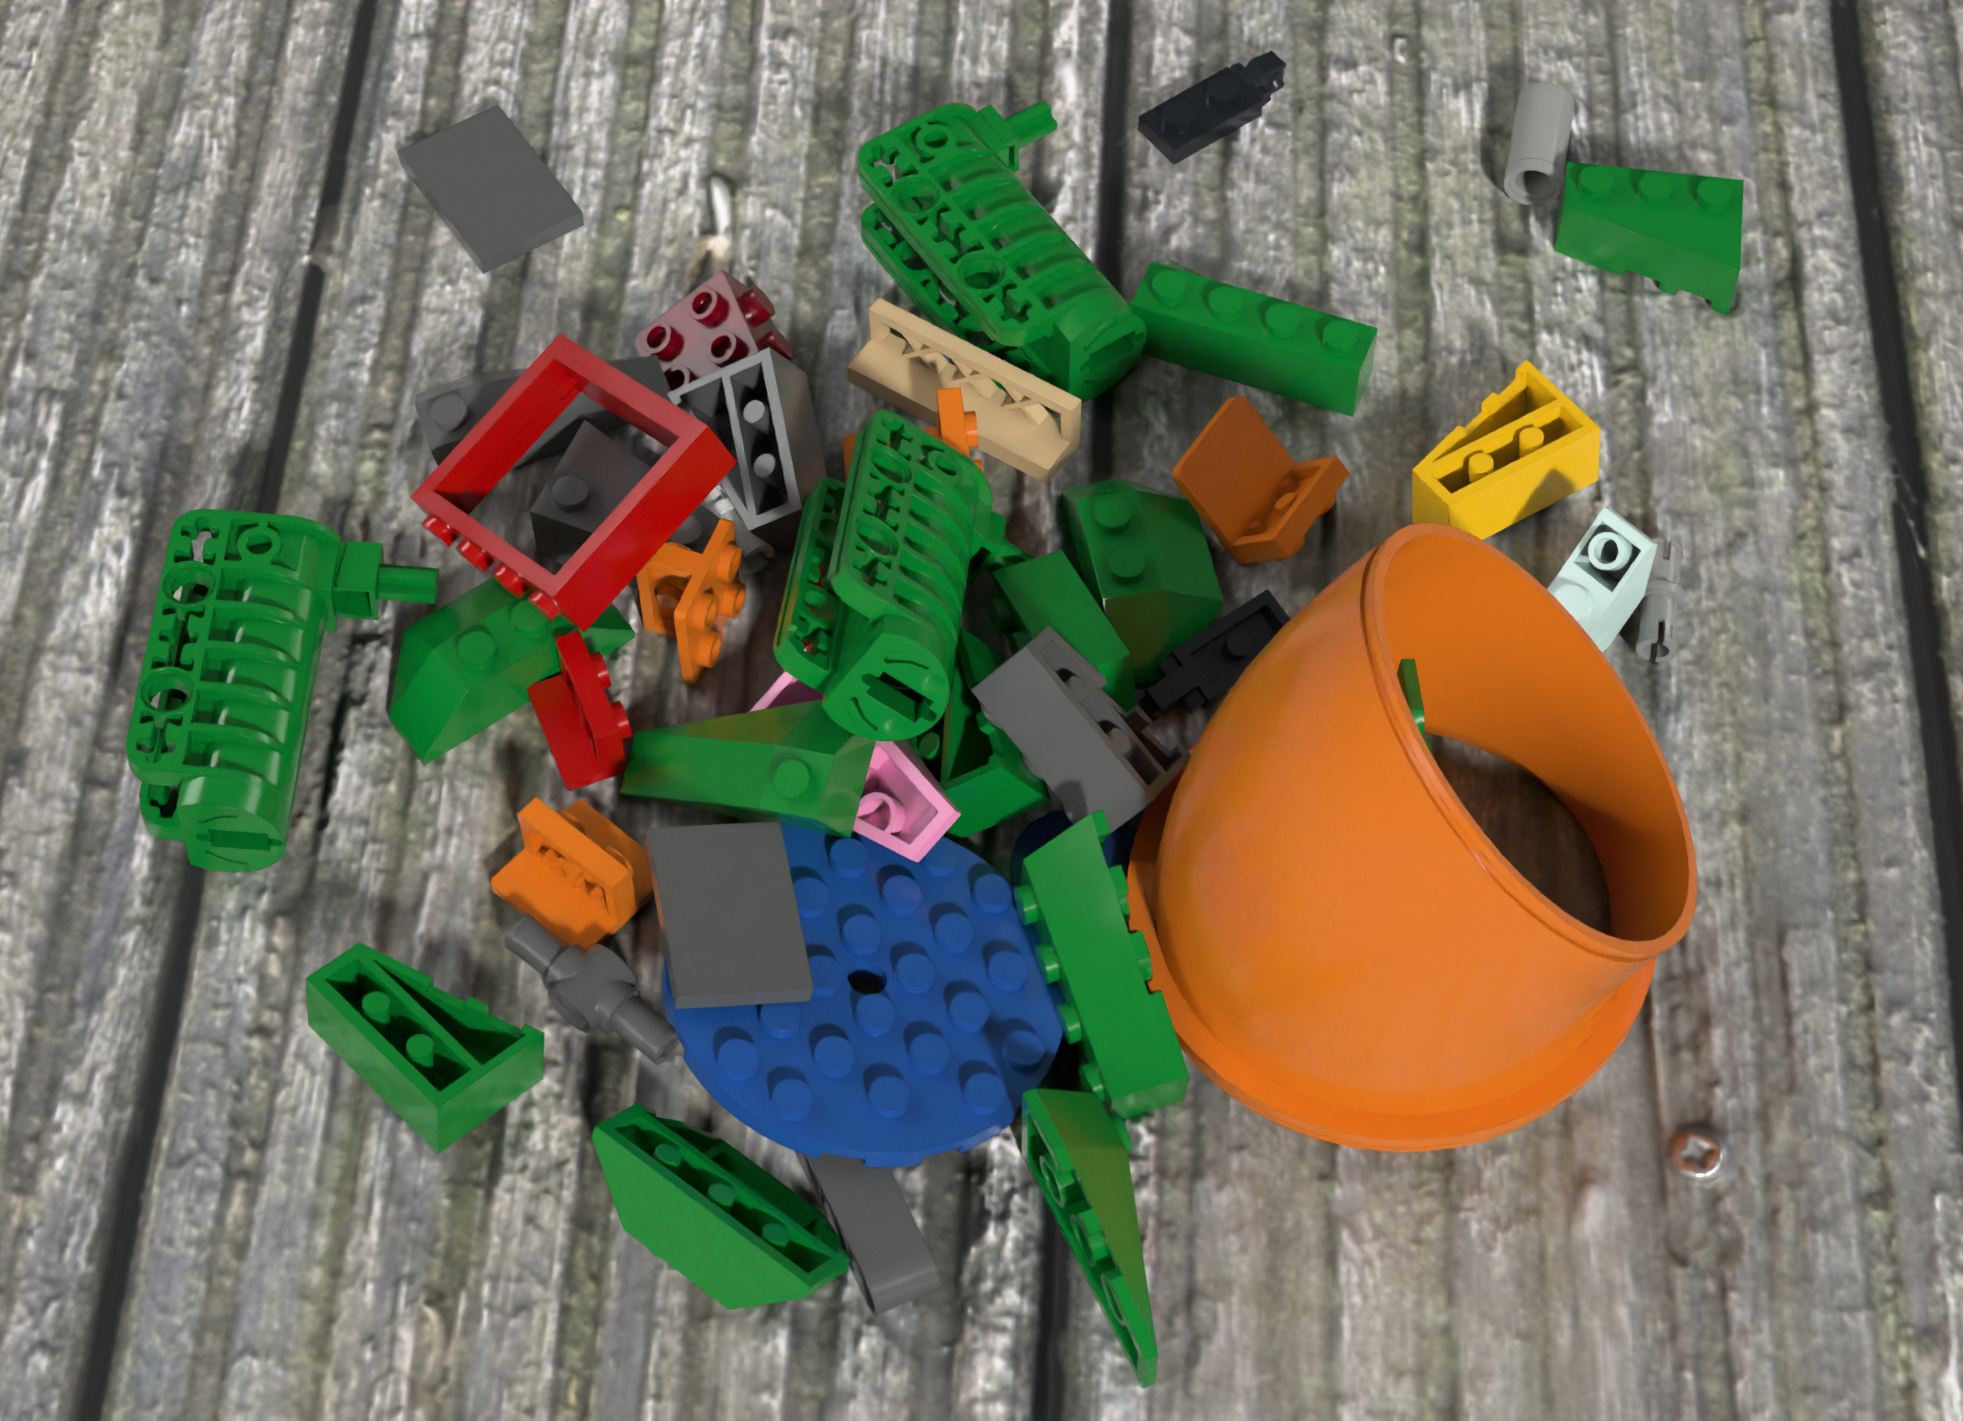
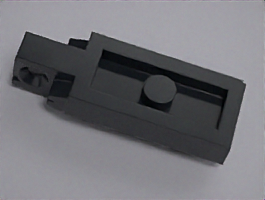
(1212, 107)
(1214, 658)

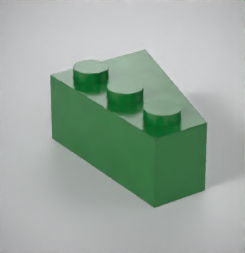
(1656, 225)
(1053, 595)
(972, 756)
(419, 1048)

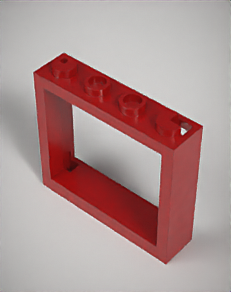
(630, 532)

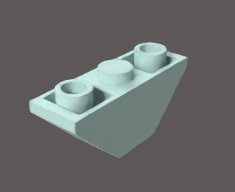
(1605, 576)

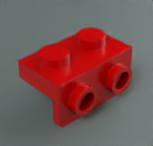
(577, 719)

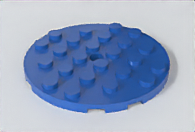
(899, 1070)

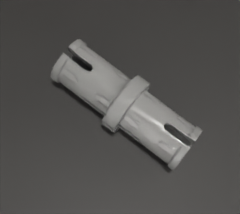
(1661, 604)

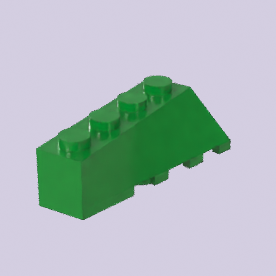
(1254, 338)
(1101, 972)

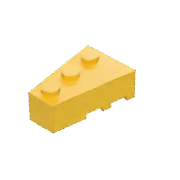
(1509, 460)

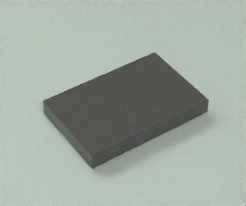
(490, 188)
(728, 915)

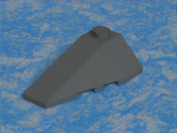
(457, 406)

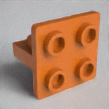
(693, 597)
(575, 873)

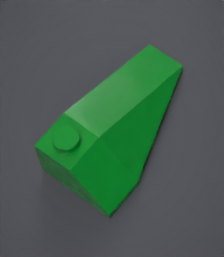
(757, 767)
(1086, 1181)

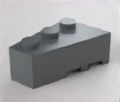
(770, 428)
(587, 488)
(1076, 733)

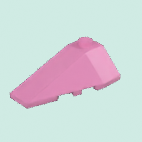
(900, 798)

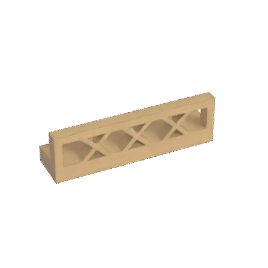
(1009, 423)

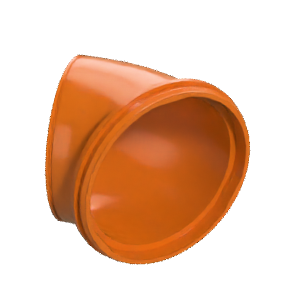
(1341, 917)

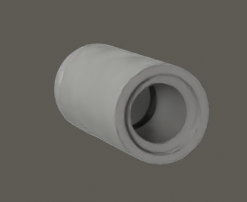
(1539, 144)

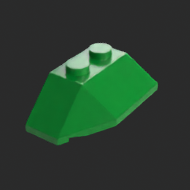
(1144, 567)
(475, 664)
(714, 1212)

